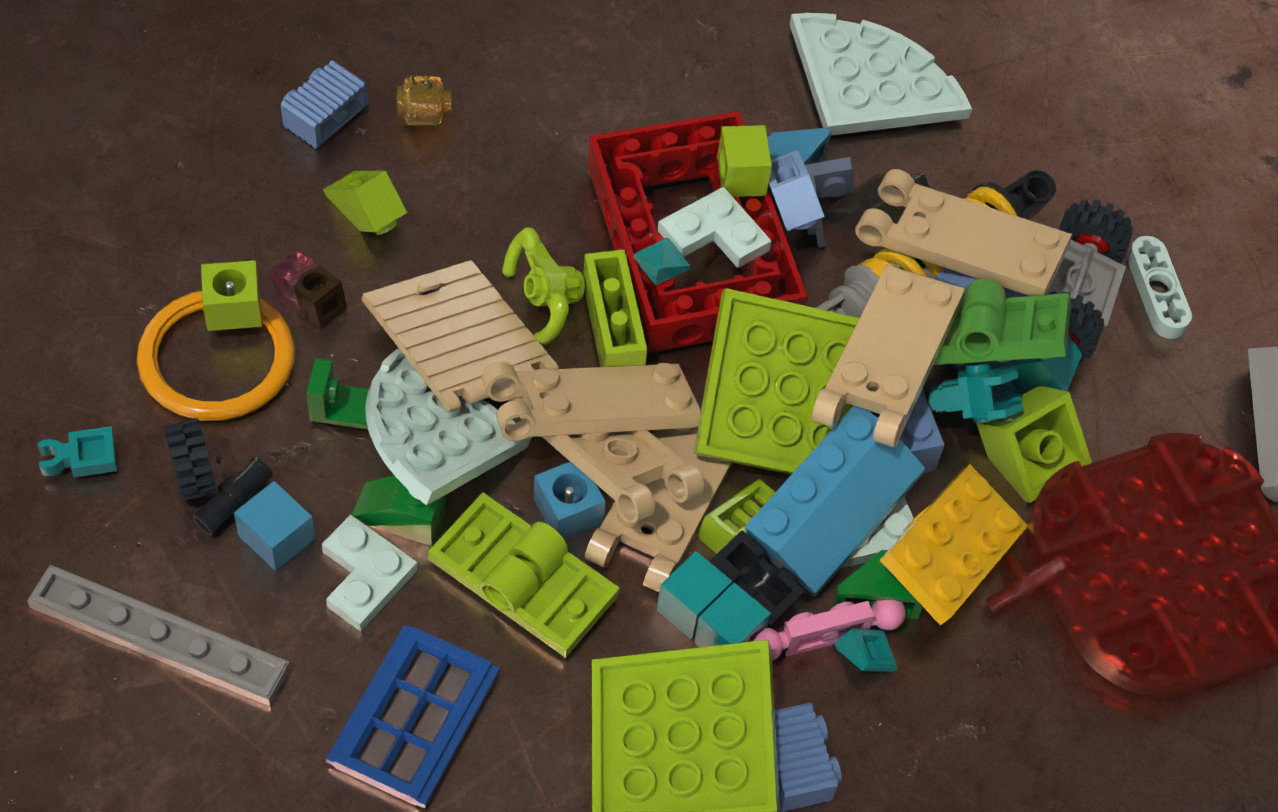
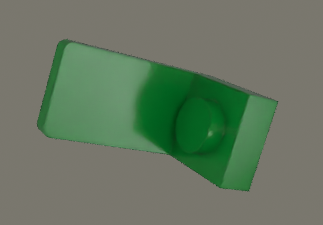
(334, 402)

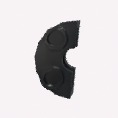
(746, 566)

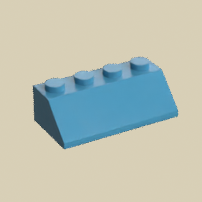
(834, 500)

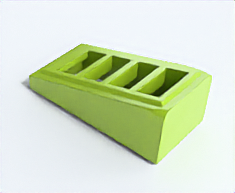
(719, 530)

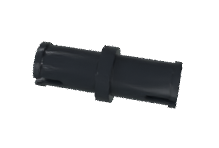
(232, 495)

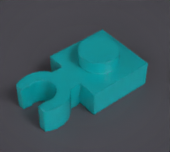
(86, 453)

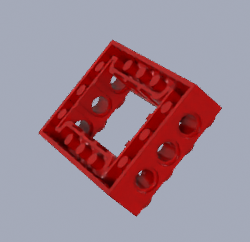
(670, 153)

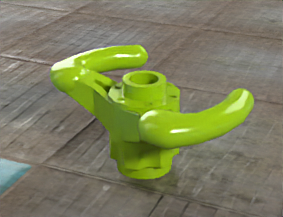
(546, 282)

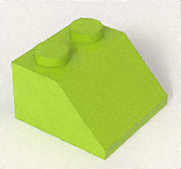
(1036, 440)

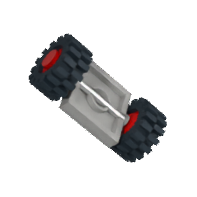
(1092, 269)

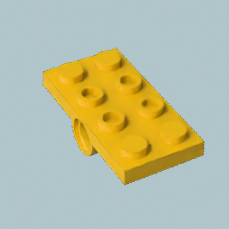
(954, 544)

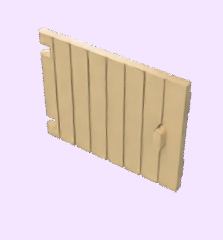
(453, 329)

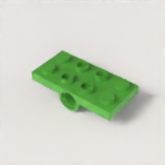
(1006, 328)

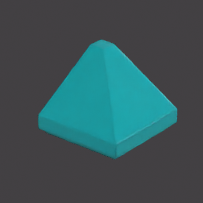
(661, 261)
(867, 650)

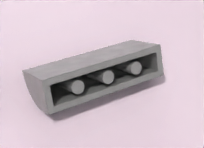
(1264, 386)

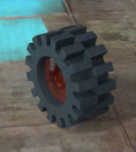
(190, 459)

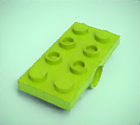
(524, 573)

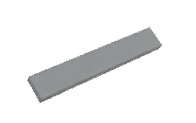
(159, 635)

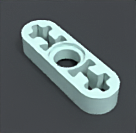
(1153, 301)

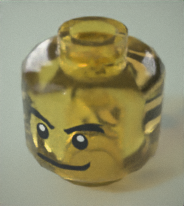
(423, 100)

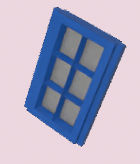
(413, 716)

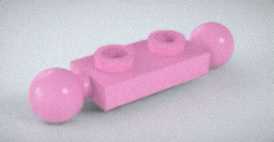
(820, 630)

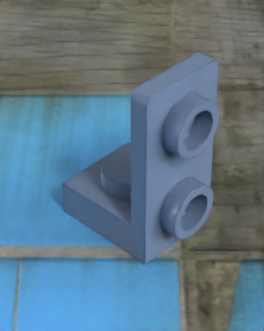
(829, 179)

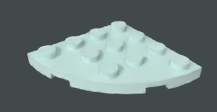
(872, 76)
(424, 442)

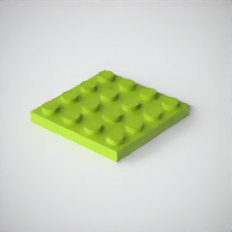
(765, 380)
(685, 731)

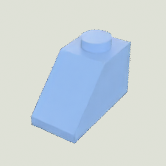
(794, 192)

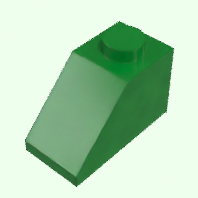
(392, 509)
(876, 583)

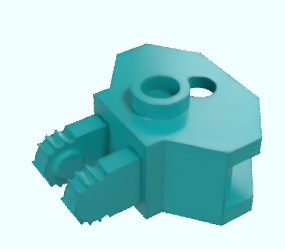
(974, 392)

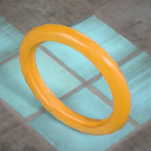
(212, 410)

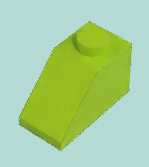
(367, 200)

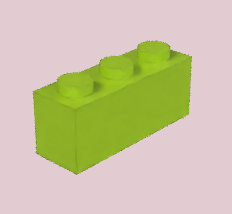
(613, 310)

